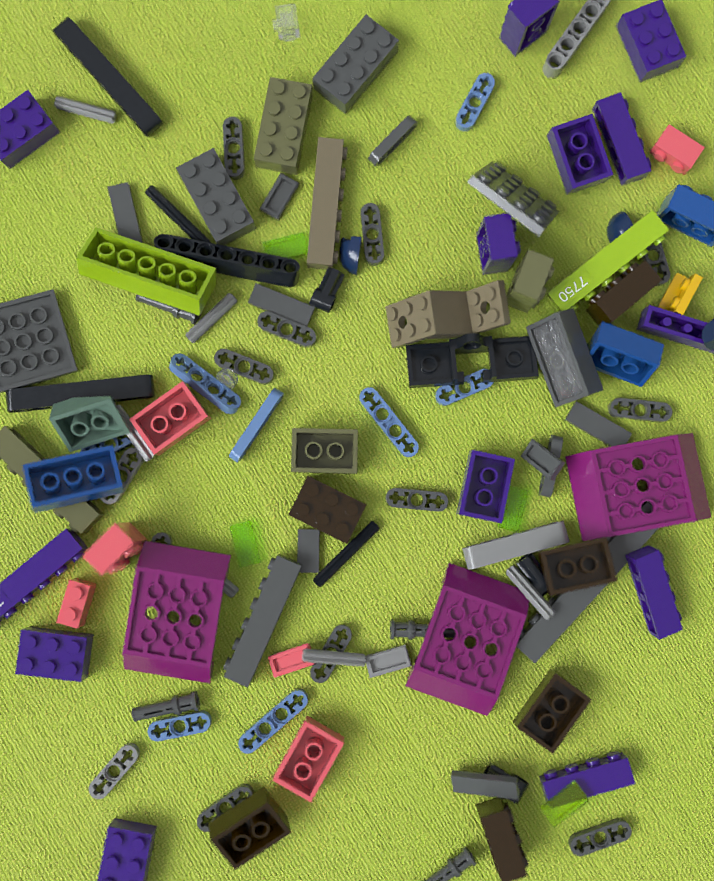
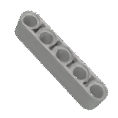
(571, 38)
(515, 545)

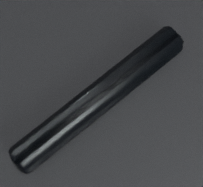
(174, 214)
(345, 554)

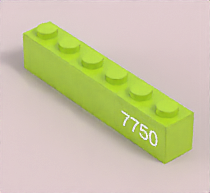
(608, 261)

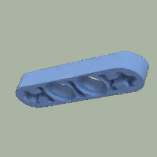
(206, 382)
(387, 423)
(256, 425)
(271, 718)

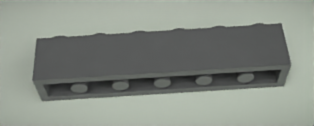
(262, 621)

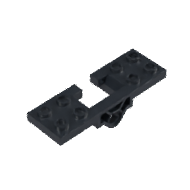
(436, 362)

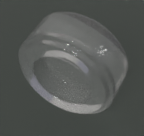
(227, 377)

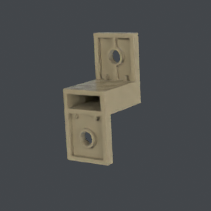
(447, 314)

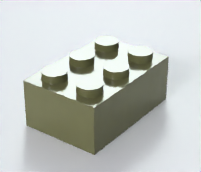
(529, 280)
(324, 451)

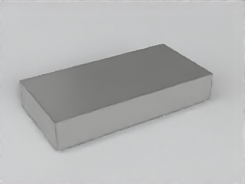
(387, 660)

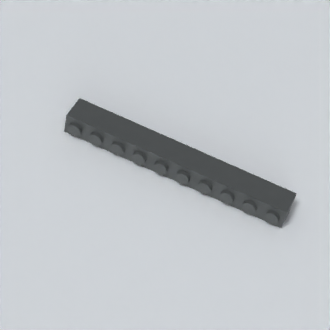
(542, 633)

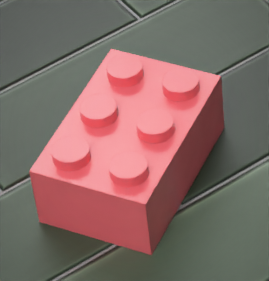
(170, 418)
(115, 548)
(308, 758)

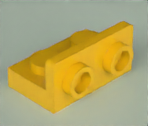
(680, 293)

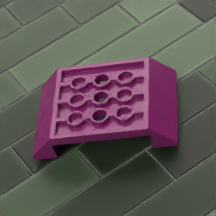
(608, 493)
(181, 582)
(477, 608)

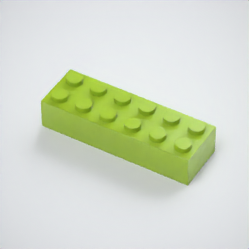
(146, 271)

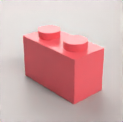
(676, 150)
(76, 603)

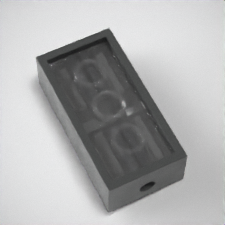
(564, 357)

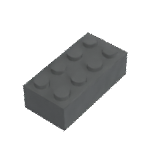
(355, 64)
(216, 197)

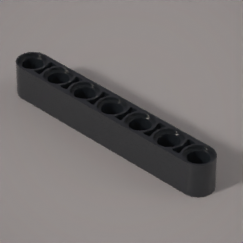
(107, 76)
(234, 261)
(45, 396)

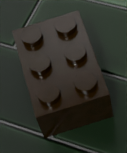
(623, 293)
(327, 509)
(577, 566)
(551, 711)
(249, 828)
(503, 839)

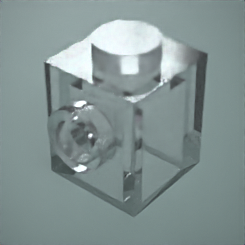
(286, 22)

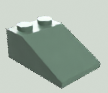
(87, 421)

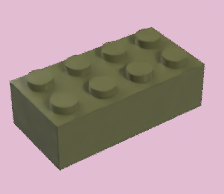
(283, 126)

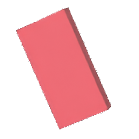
(288, 661)

